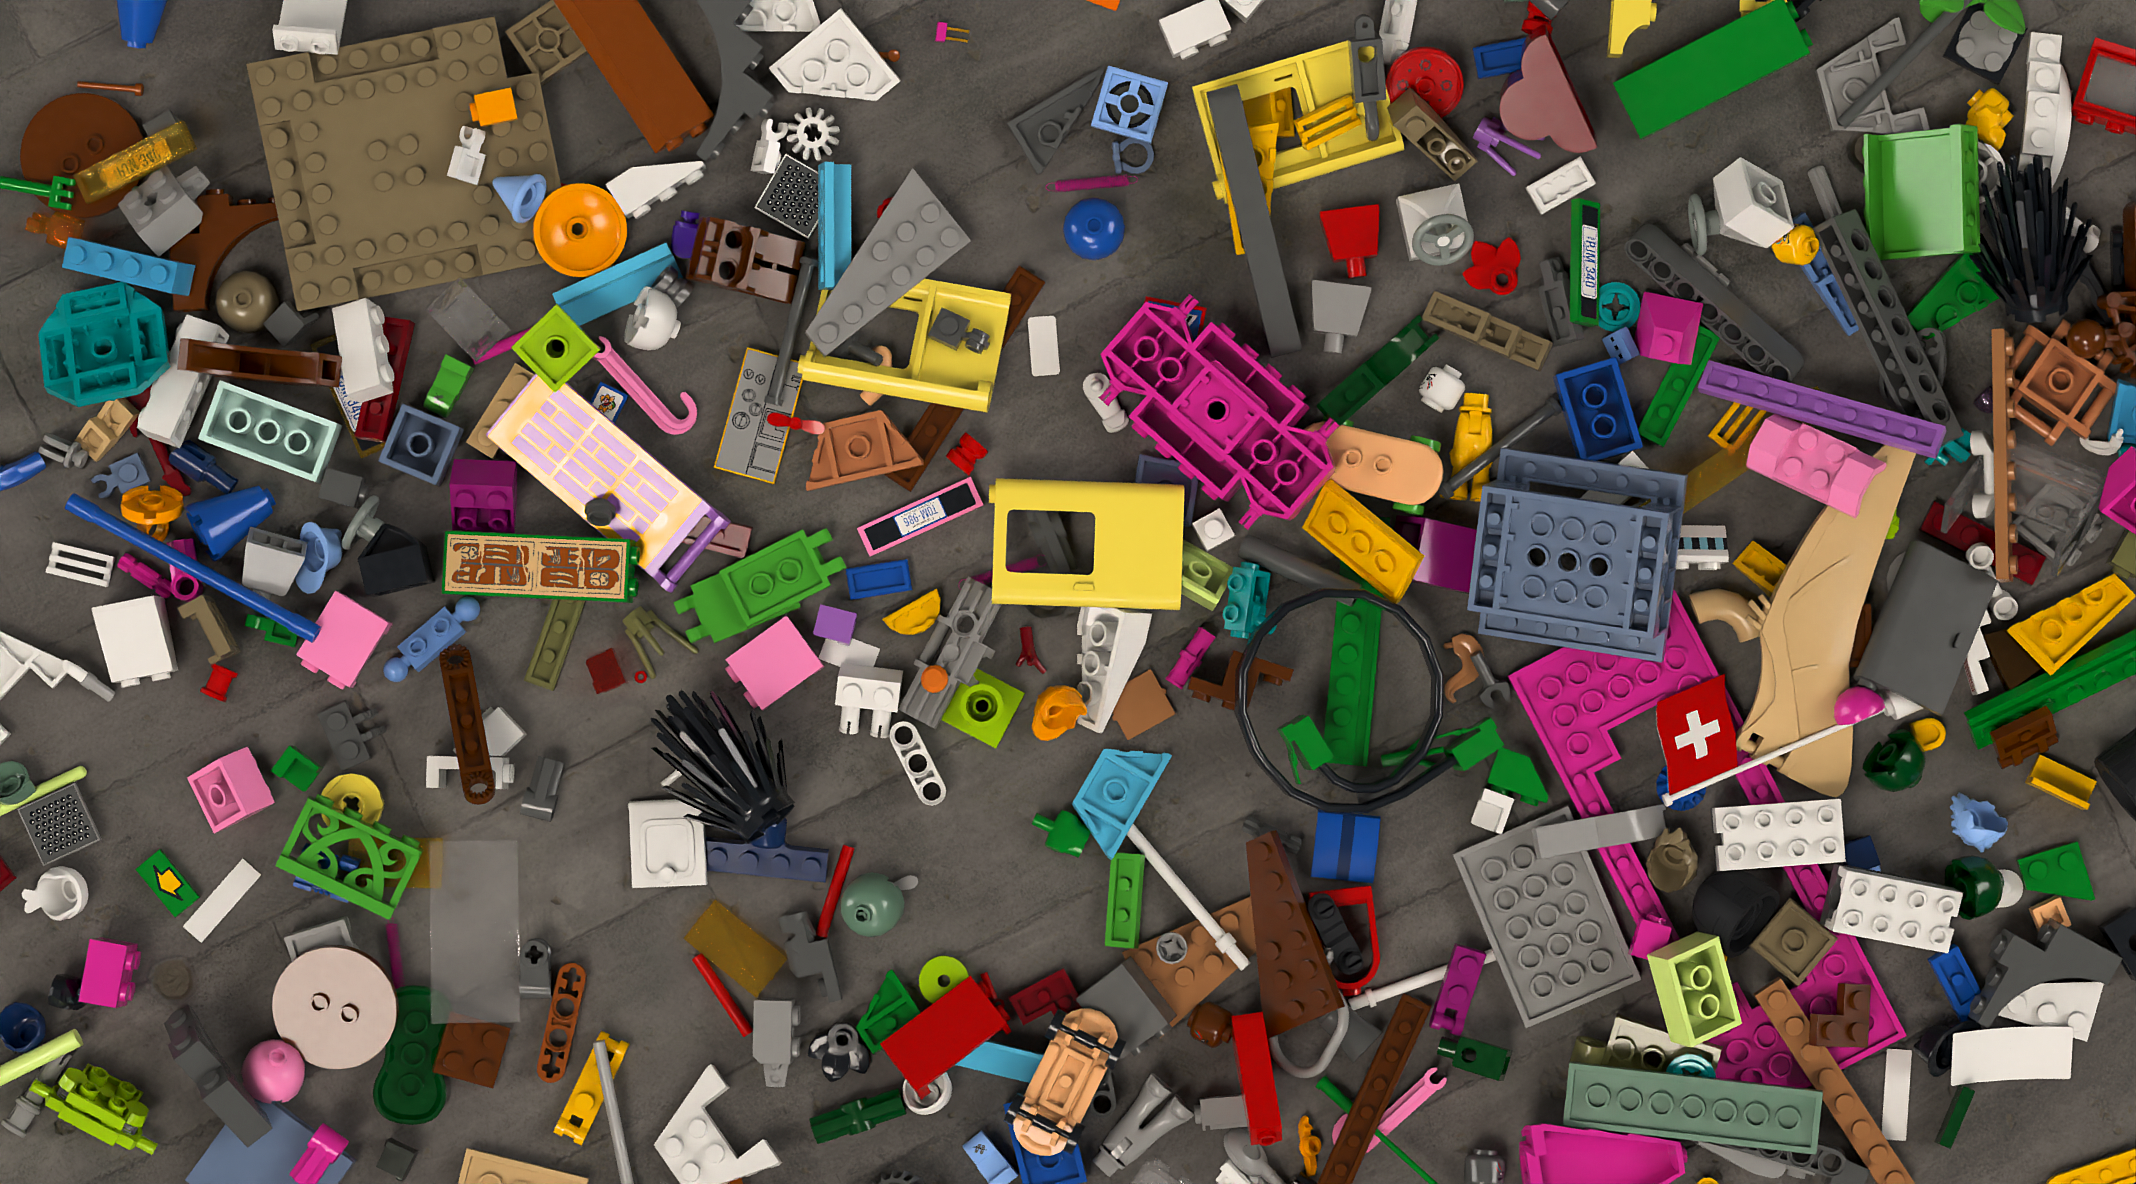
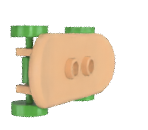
(1385, 465)

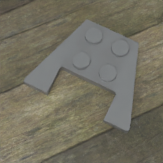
(1852, 73)

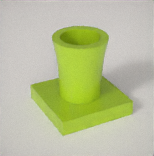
(549, 364)
(986, 725)

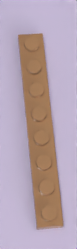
(2004, 469)
(1837, 1092)

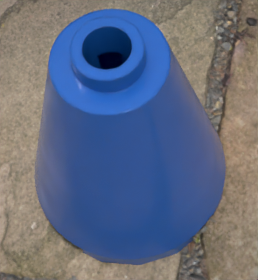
(139, 20)
(227, 518)

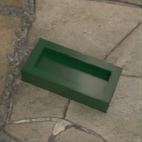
(1954, 1116)

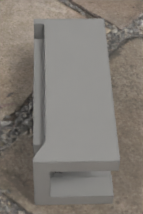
(1220, 1112)

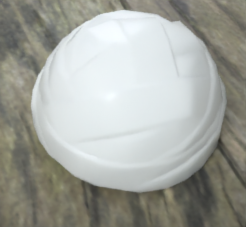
(940, 1094)

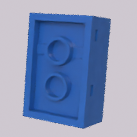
(1053, 1169)

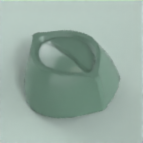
(14, 783)

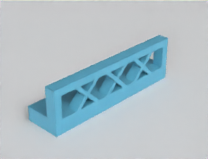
(833, 223)

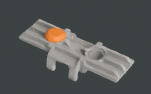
(960, 656)

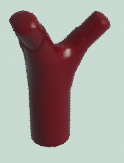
(1028, 650)

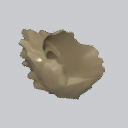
(1672, 861)

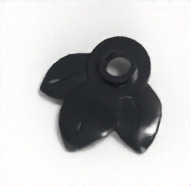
(839, 1056)

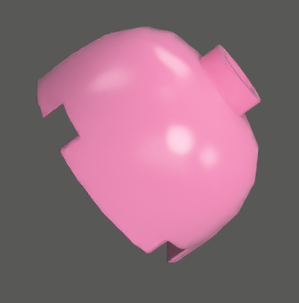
(273, 1071)

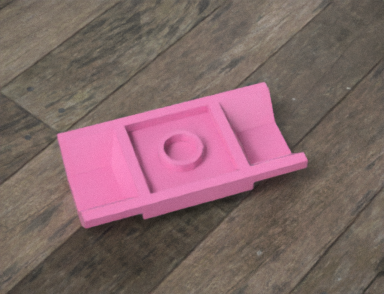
(1813, 463)

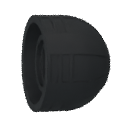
(1734, 908)

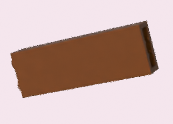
(639, 69)

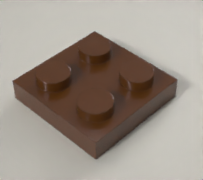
(471, 1052)

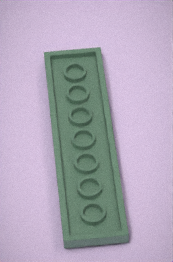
(1693, 1107)

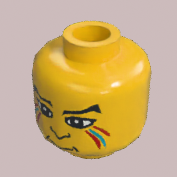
(1797, 246)

